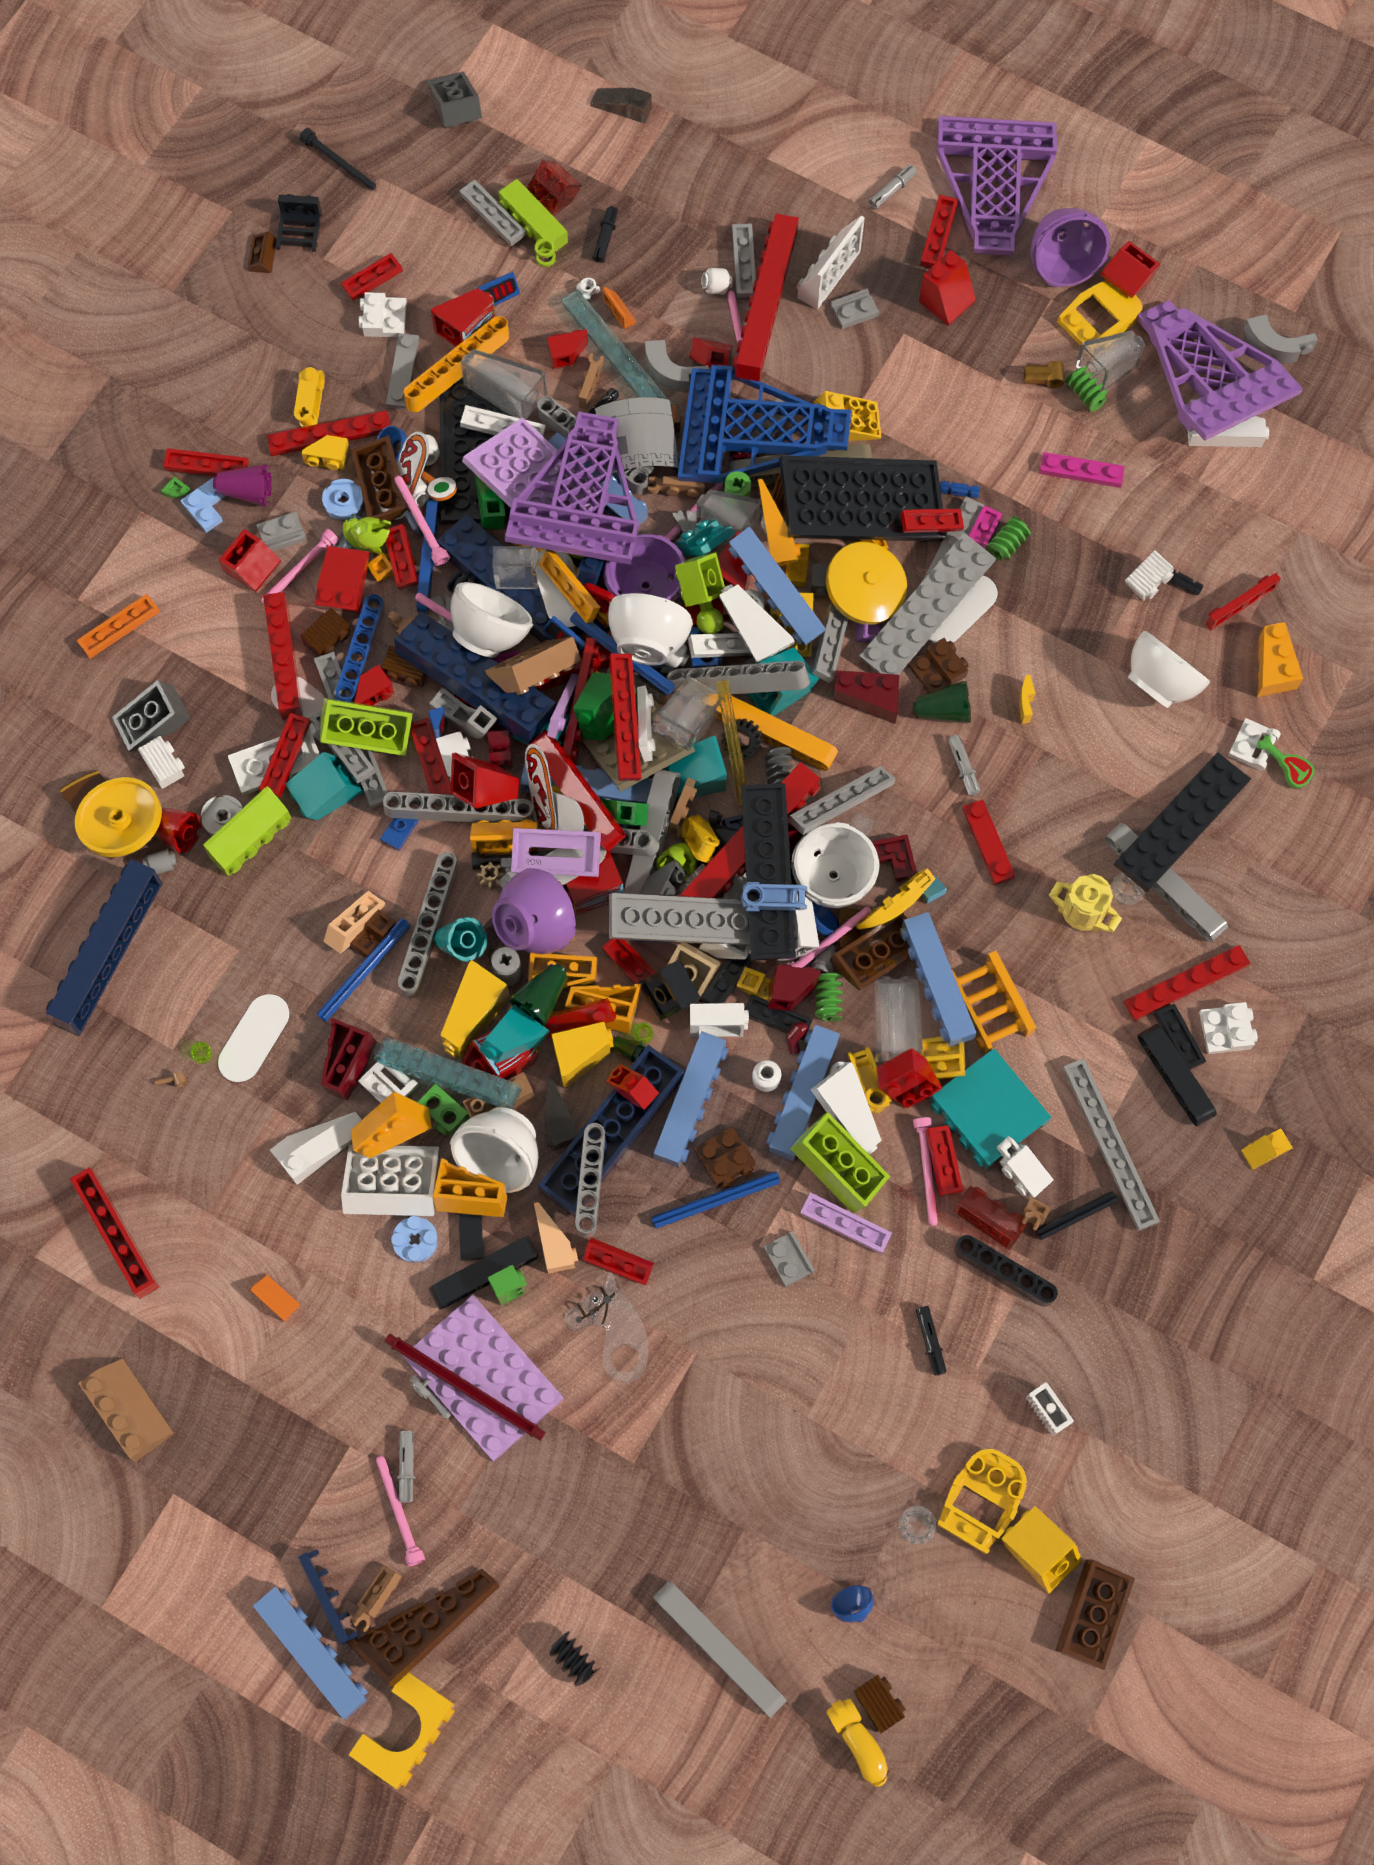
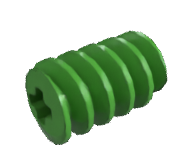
(1086, 388)
(738, 484)
(1008, 539)
(827, 997)

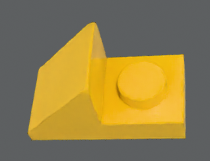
(1266, 1149)

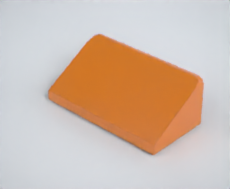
(618, 308)
(275, 1297)

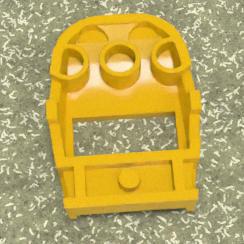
(1113, 300)
(900, 902)
(993, 1478)

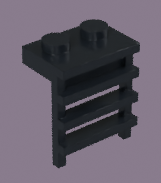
(299, 212)

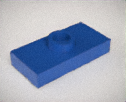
(398, 832)

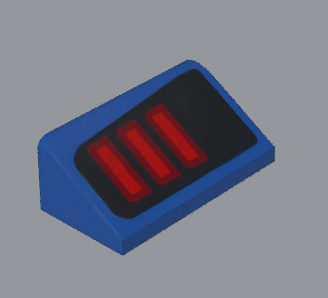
(502, 288)
(556, 629)
(438, 721)

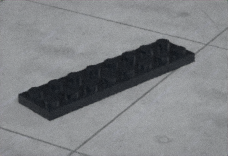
(1182, 822)
(767, 863)

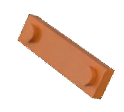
(118, 626)

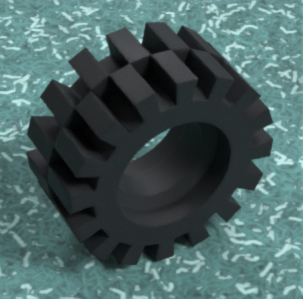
(754, 737)

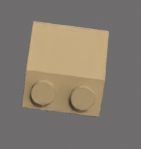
(698, 965)

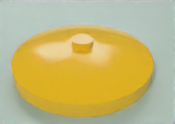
(866, 583)
(118, 817)

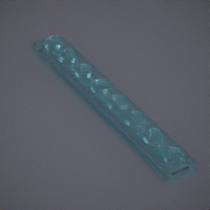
(611, 346)

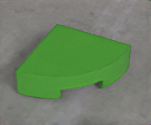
(175, 489)

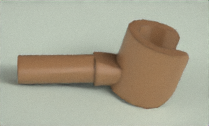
(178, 1078)

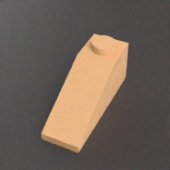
(352, 921)
(556, 1247)

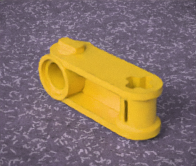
(309, 396)
(699, 837)
(867, 1074)

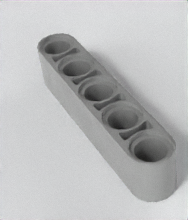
(636, 843)
(588, 1169)

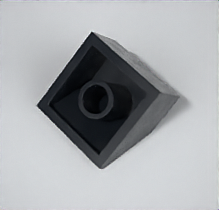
(669, 990)

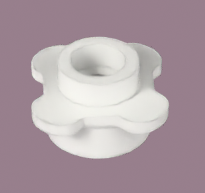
(588, 283)

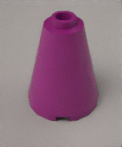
(246, 484)

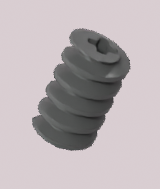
(777, 764)

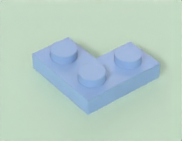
(200, 504)

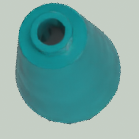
(462, 939)

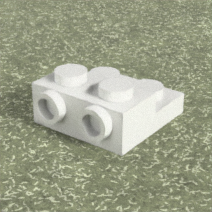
(382, 315)
(1228, 1028)

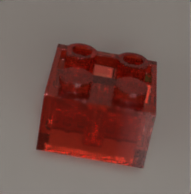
(553, 186)

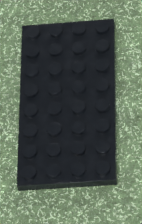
(455, 444)
(857, 496)

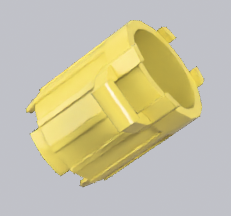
(1086, 903)

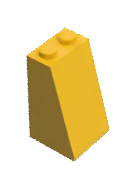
(473, 1009)

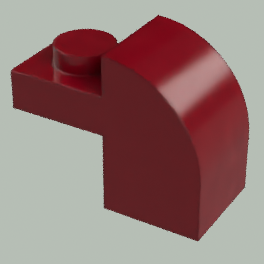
(499, 746)

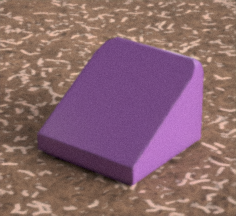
(866, 633)

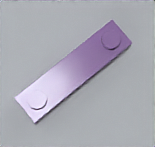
(558, 719)
(846, 1223)

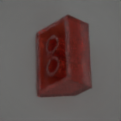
(990, 1217)

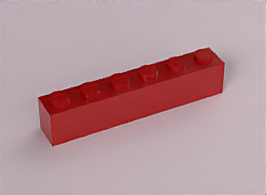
(283, 654)
(114, 1233)

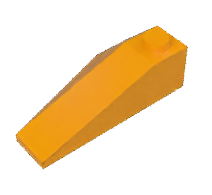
(781, 548)

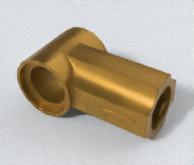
(1049, 374)

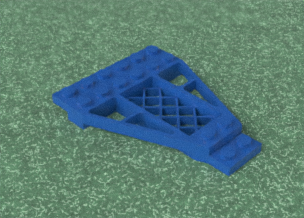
(711, 407)

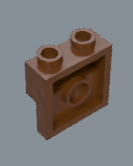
(939, 666)
(725, 1157)

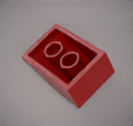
(342, 580)

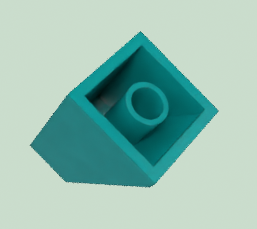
(779, 700)
(704, 766)
(323, 787)

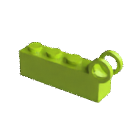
(535, 220)

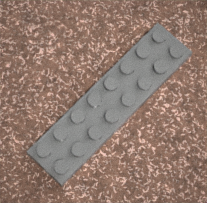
(928, 607)
(678, 919)

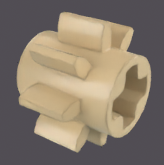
(489, 881)

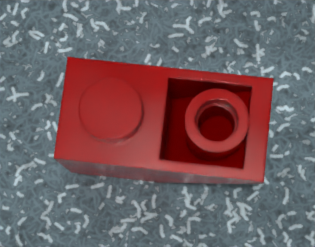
(567, 347)
(710, 352)
(373, 687)
(632, 1086)

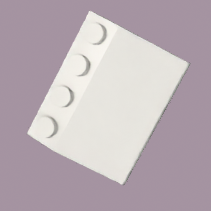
(831, 264)
(391, 1182)

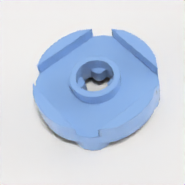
(341, 488)
(413, 1226)

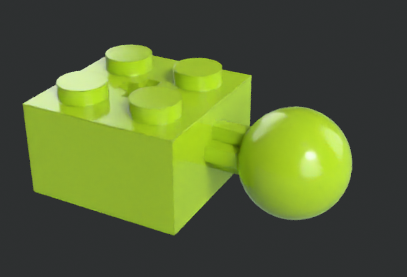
(700, 583)

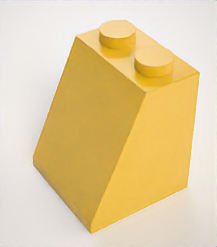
(581, 1050)
(1042, 1549)

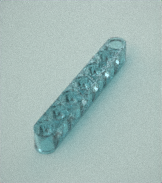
(447, 1073)

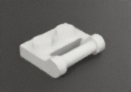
(1247, 741)
(381, 1087)

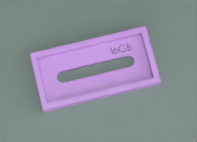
(586, 841)

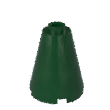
(945, 704)
(541, 993)

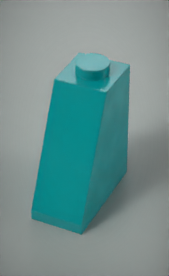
(513, 1036)

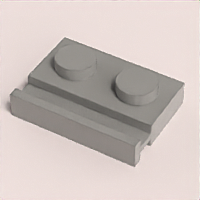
(854, 309)
(282, 532)
(789, 1259)

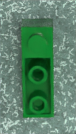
(490, 506)
(627, 812)

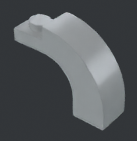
(1283, 349)
(664, 370)
(462, 717)

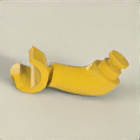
(861, 1743)

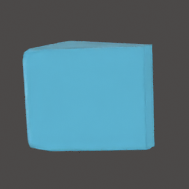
(934, 891)

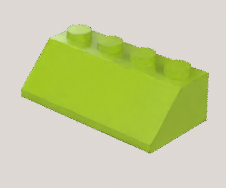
(365, 726)
(247, 832)
(840, 1163)

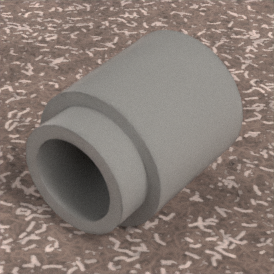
(161, 861)

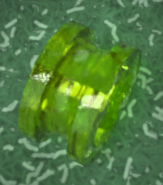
(643, 1025)
(201, 1059)

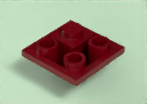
(791, 986)

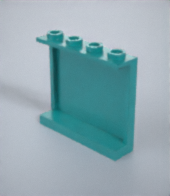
(988, 1108)

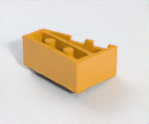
(1277, 661)
(580, 969)
(622, 999)
(390, 1125)

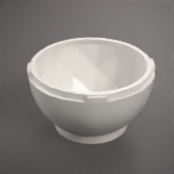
(487, 619)
(648, 627)
(1164, 672)
(842, 852)
(492, 1145)

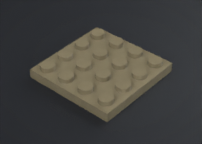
(665, 754)

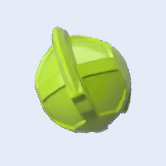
(366, 533)
(681, 854)

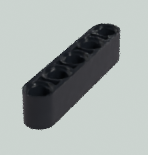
(1177, 1075)
(1017, 1270)
(476, 1275)

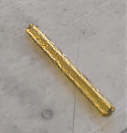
(732, 737)

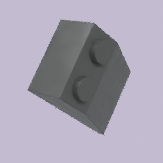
(455, 99)
(151, 715)

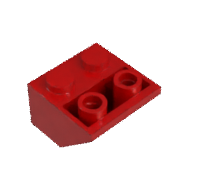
(1130, 269)
(249, 560)
(908, 1078)

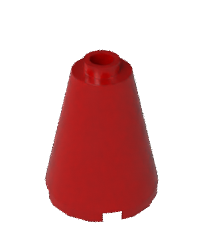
(178, 829)

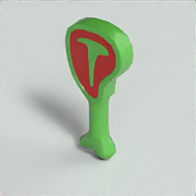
(1296, 768)

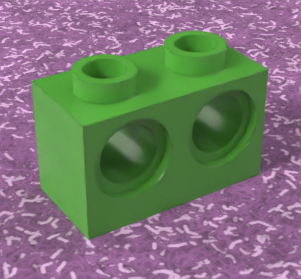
(446, 1107)
(507, 1284)

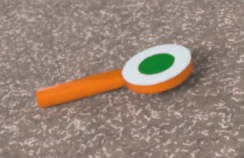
(439, 488)

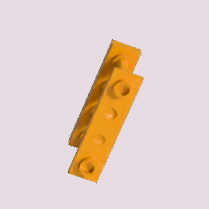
(1012, 1004)

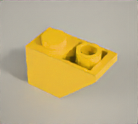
(327, 452)

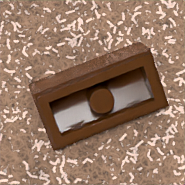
(262, 253)
(844, 915)

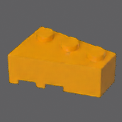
(467, 1192)

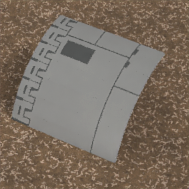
(643, 432)

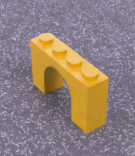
(396, 1766)

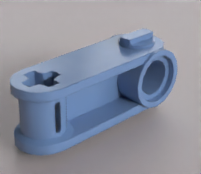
(774, 897)

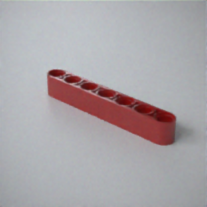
(575, 786)

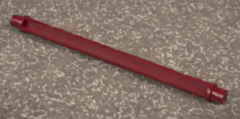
(465, 1387)

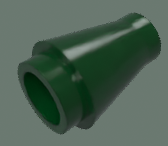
(629, 1048)

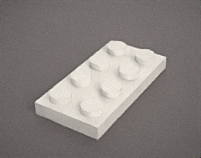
(252, 762)

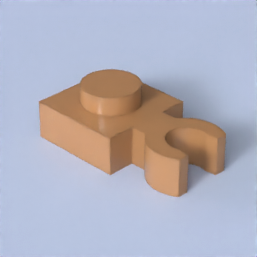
(1035, 1213)

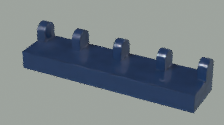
(326, 1598)

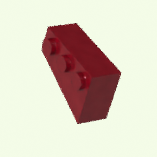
(869, 692)
(346, 1058)

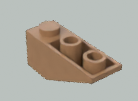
(476, 1106)

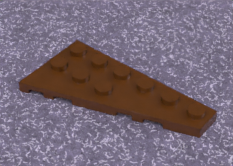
(416, 1631)

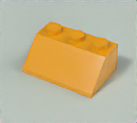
(497, 837)

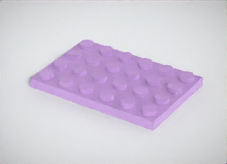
(514, 459)
(488, 1358)

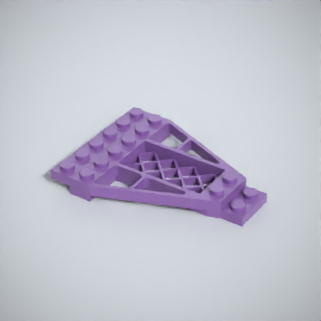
(996, 140)
(1232, 401)
(580, 530)

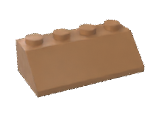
(535, 665)
(126, 1409)

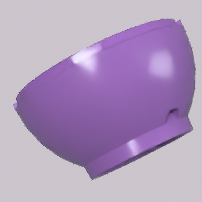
(1075, 253)
(651, 565)
(532, 894)

